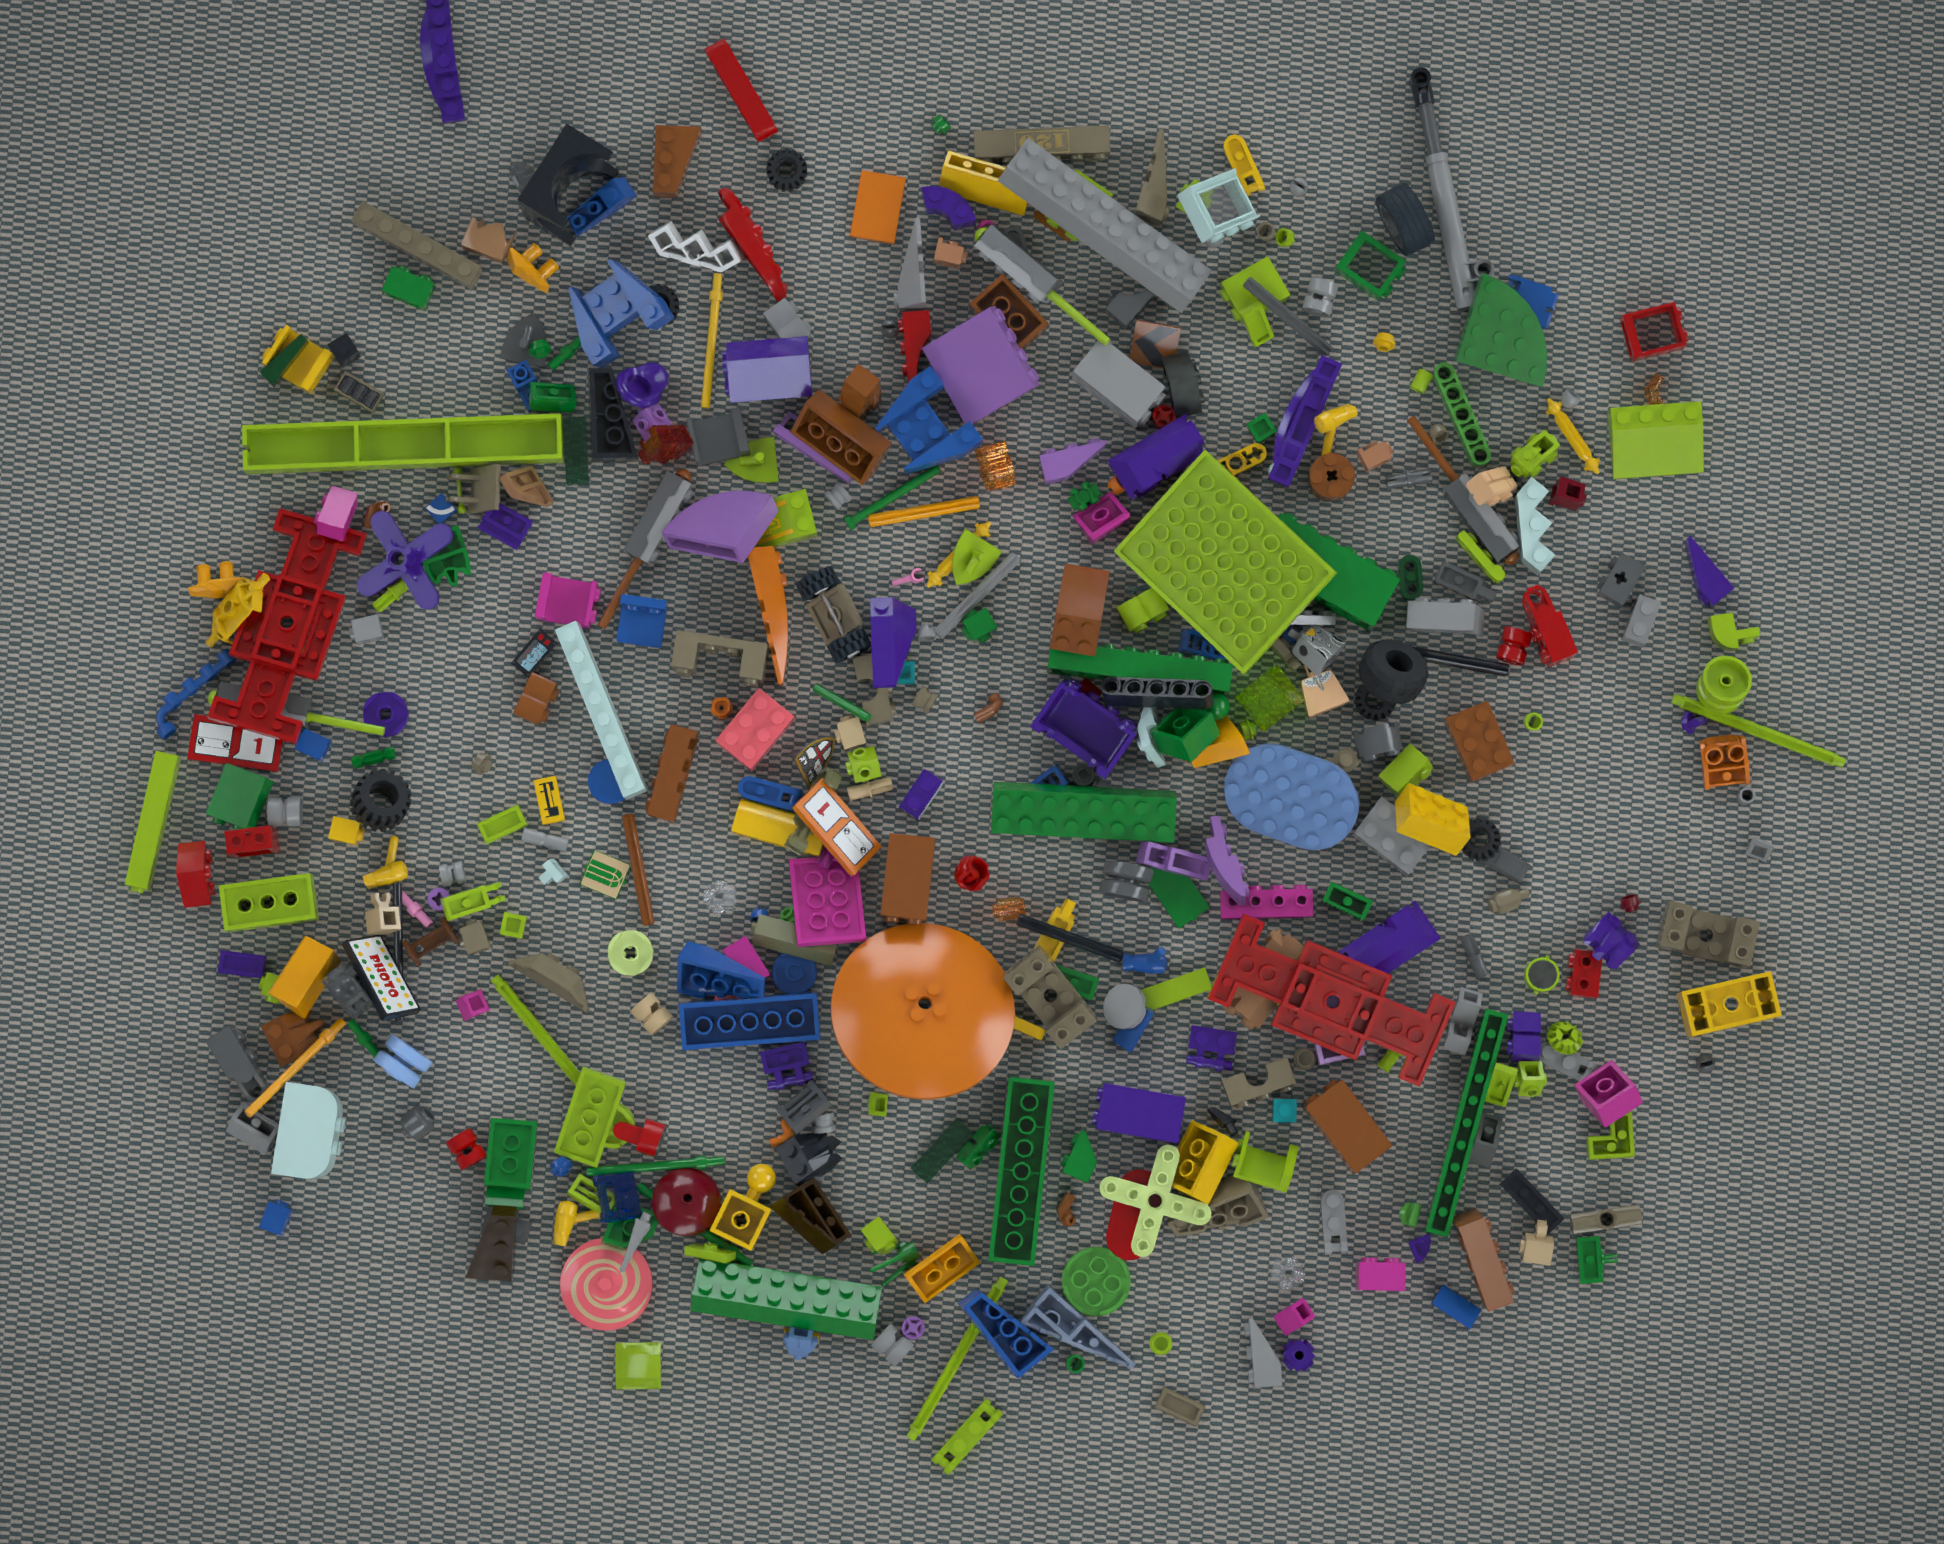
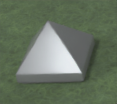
(1759, 849)

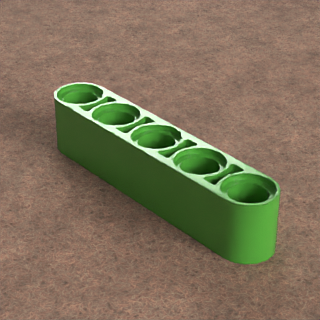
(1461, 404)

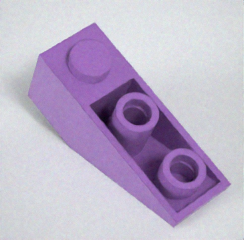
(1063, 464)

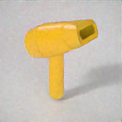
(1330, 420)
(391, 872)
(565, 1218)

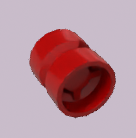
(1513, 646)
(462, 1142)

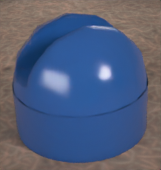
(756, 912)

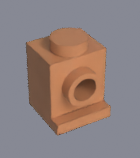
(950, 254)
(1375, 455)

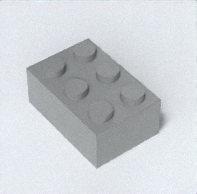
(1380, 835)

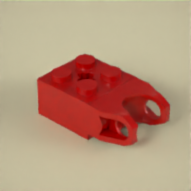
(1548, 628)

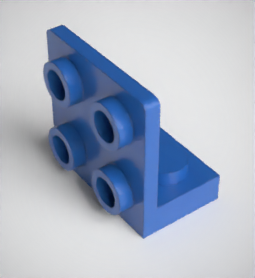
(642, 621)

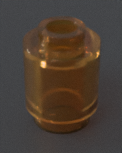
(1008, 908)

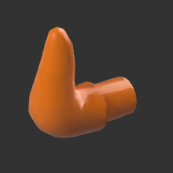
(787, 1134)

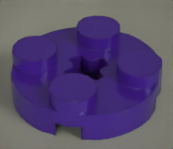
(386, 701)

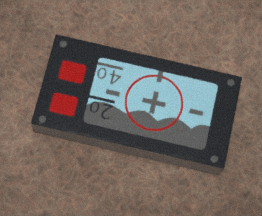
(534, 653)

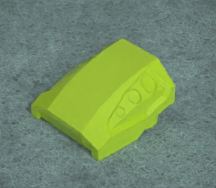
(638, 1365)

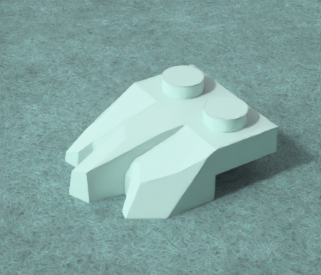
(1146, 743)

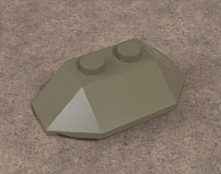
(554, 977)

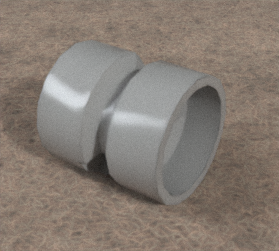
(1323, 290)
(285, 811)
(892, 1345)

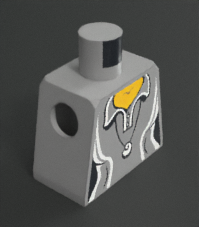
(1316, 647)

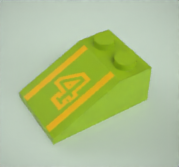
(791, 523)

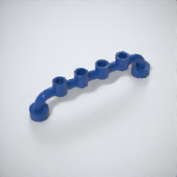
(190, 688)

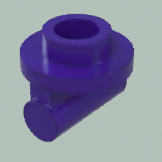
(1689, 722)

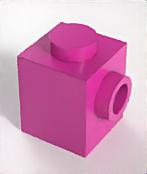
(1291, 1320)

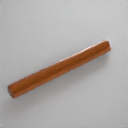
(638, 869)

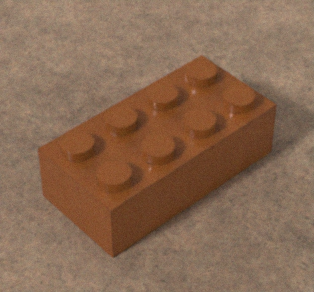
(840, 437)

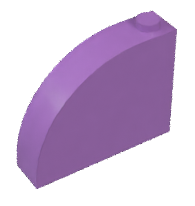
(722, 525)

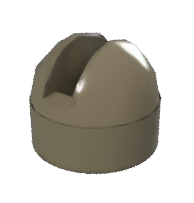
(1262, 229)
(1438, 433)

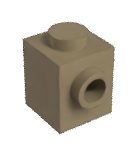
(474, 937)

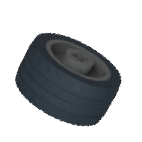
(1405, 219)

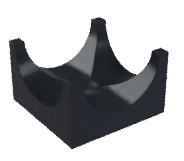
(566, 161)

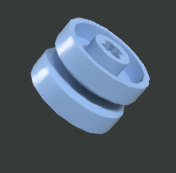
(404, 1059)

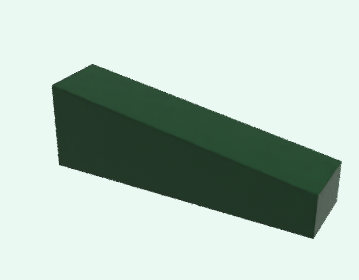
(281, 363)

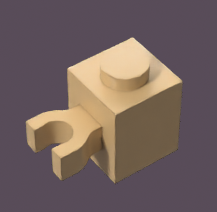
(382, 919)
(1537, 1247)

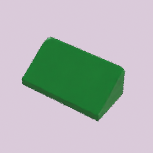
(552, 397)

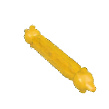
(1573, 436)
(945, 566)

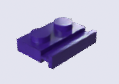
(506, 526)

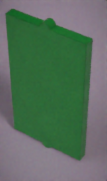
(1178, 896)

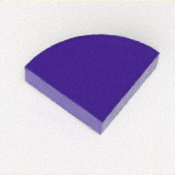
(1420, 1247)

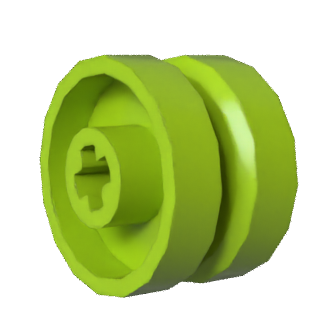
(1723, 684)

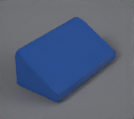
(1129, 1037)
(1456, 1306)

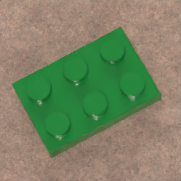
(510, 1154)

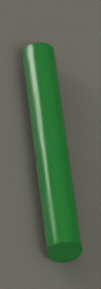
(841, 702)

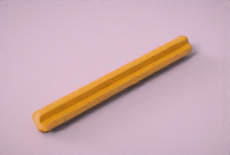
(924, 511)

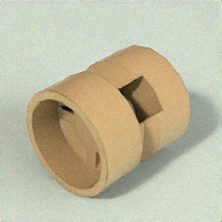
(651, 1014)

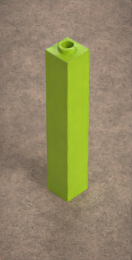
(152, 822)

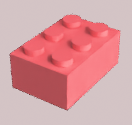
(755, 729)

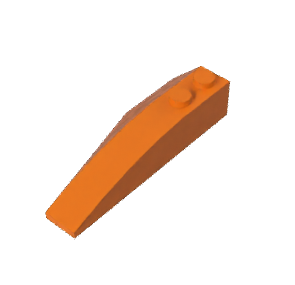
(772, 601)

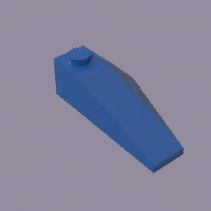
(708, 972)

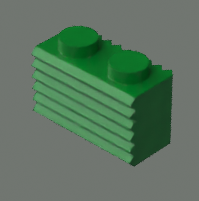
(1346, 901)

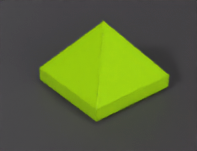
(877, 1104)

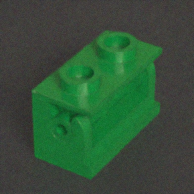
(408, 287)

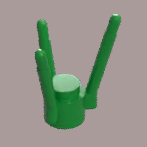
(907, 1253)

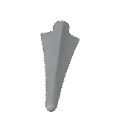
(639, 1231)

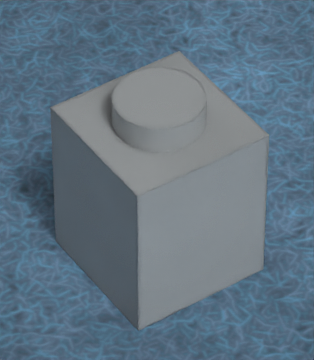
(366, 629)

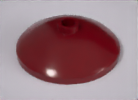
(686, 1217)

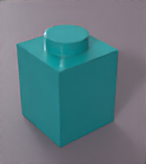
(1284, 1110)

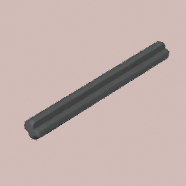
(1287, 316)

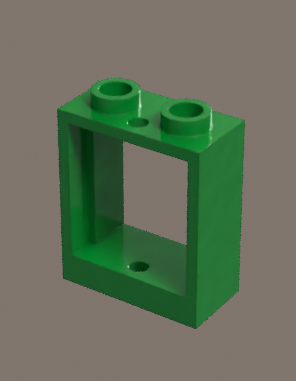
(1343, 270)

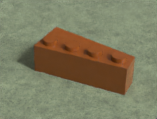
(861, 392)
(672, 773)
(1483, 1259)

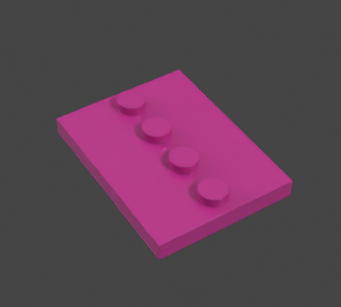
(826, 903)

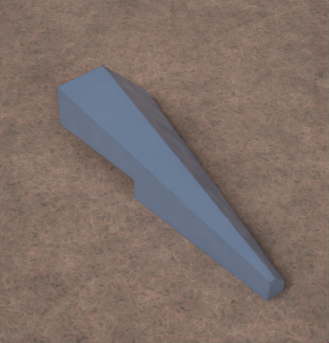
(1056, 1317)

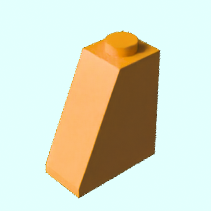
(1226, 746)

